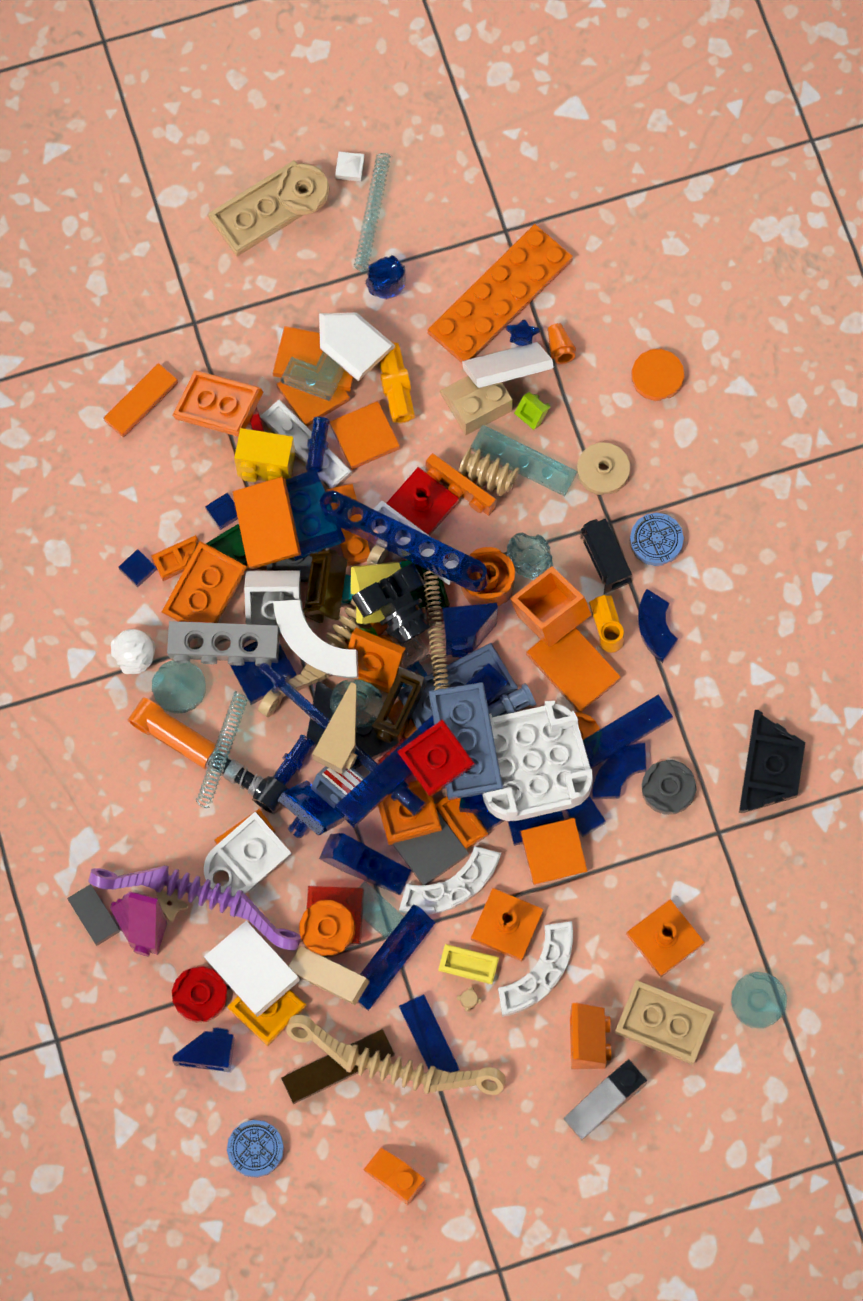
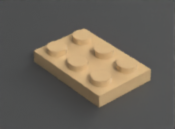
(664, 1022)

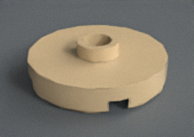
(303, 177)
(599, 480)

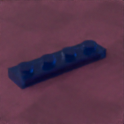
(394, 954)

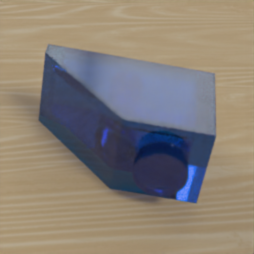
(208, 1051)

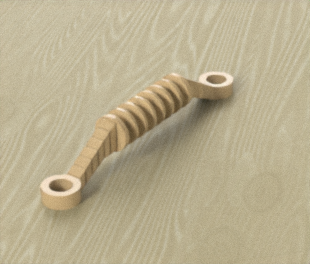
(310, 674)
(432, 1080)

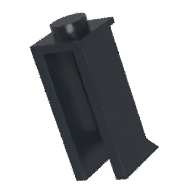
(605, 554)

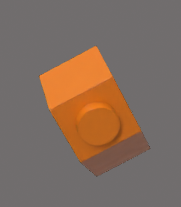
(395, 1175)

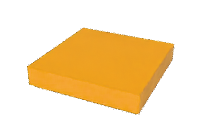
(272, 1020)

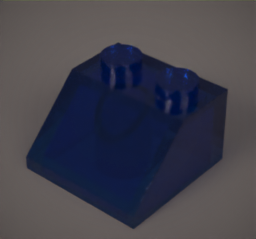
(467, 627)

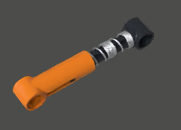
(154, 721)

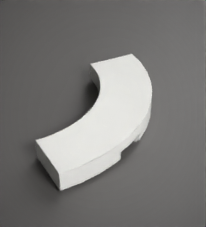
(308, 646)
(456, 890)
(545, 974)

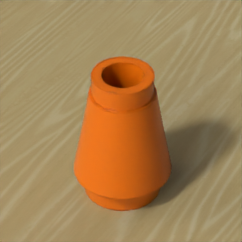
(560, 344)

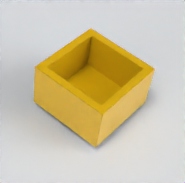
(264, 455)

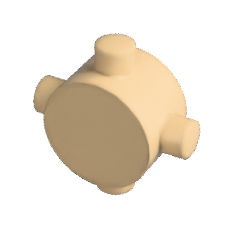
(469, 999)

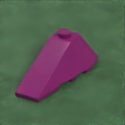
(140, 922)

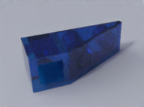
(364, 863)

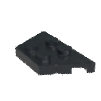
(365, 736)
(771, 765)

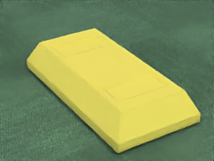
(468, 964)

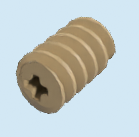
(488, 472)

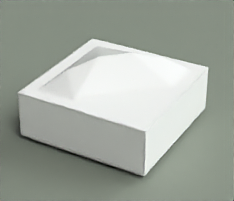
(349, 166)

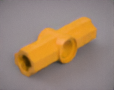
(397, 386)

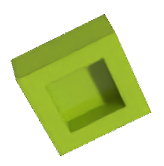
(531, 410)

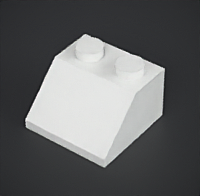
(265, 587)

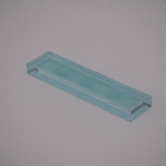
(530, 462)

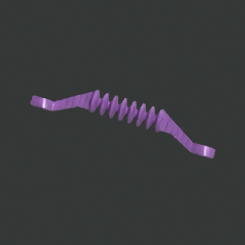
(239, 904)

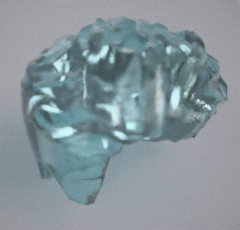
(529, 555)

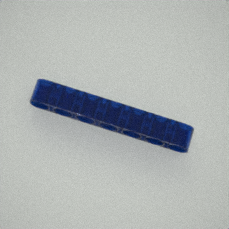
(410, 551)

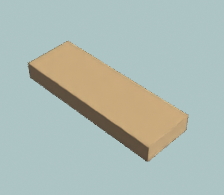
(328, 975)

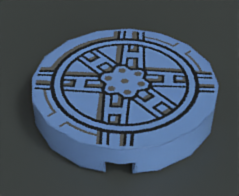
(656, 539)
(255, 1148)

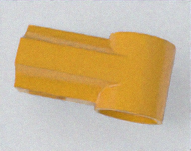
(607, 622)

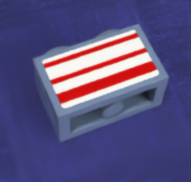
(334, 786)

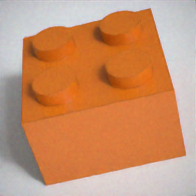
(550, 606)

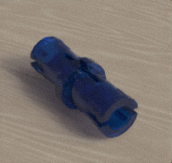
(317, 444)
(293, 759)

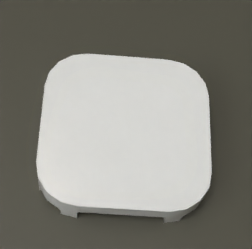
(538, 763)

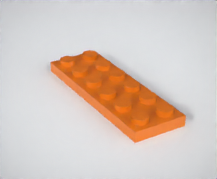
(500, 294)

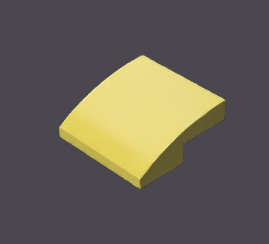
(365, 576)

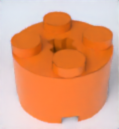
(501, 573)

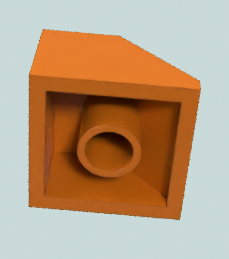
(587, 1037)

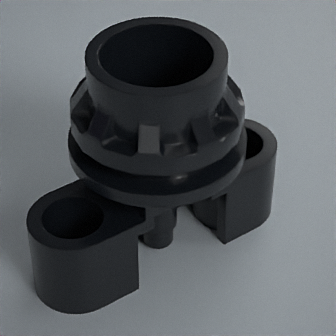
(396, 603)

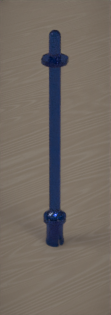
(401, 793)

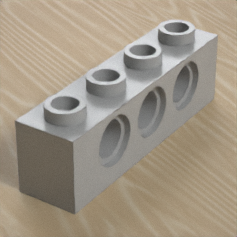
(182, 633)

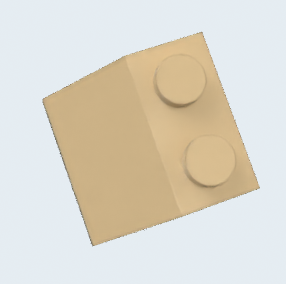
(476, 405)

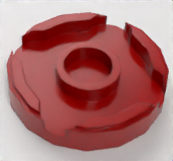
(199, 994)

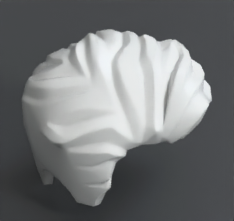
(133, 651)

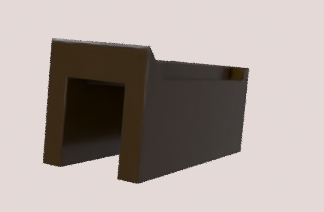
(325, 585)
(387, 731)

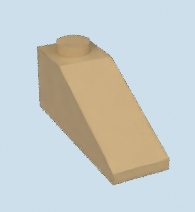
(339, 739)

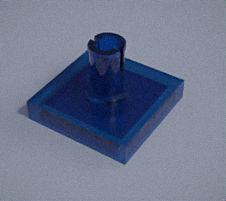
(309, 810)

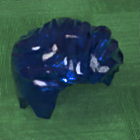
(386, 277)

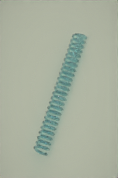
(362, 258)
(215, 755)

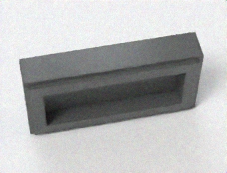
(93, 914)

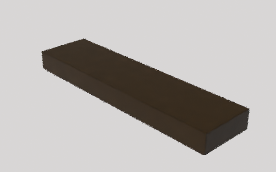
(327, 1072)

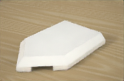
(352, 342)

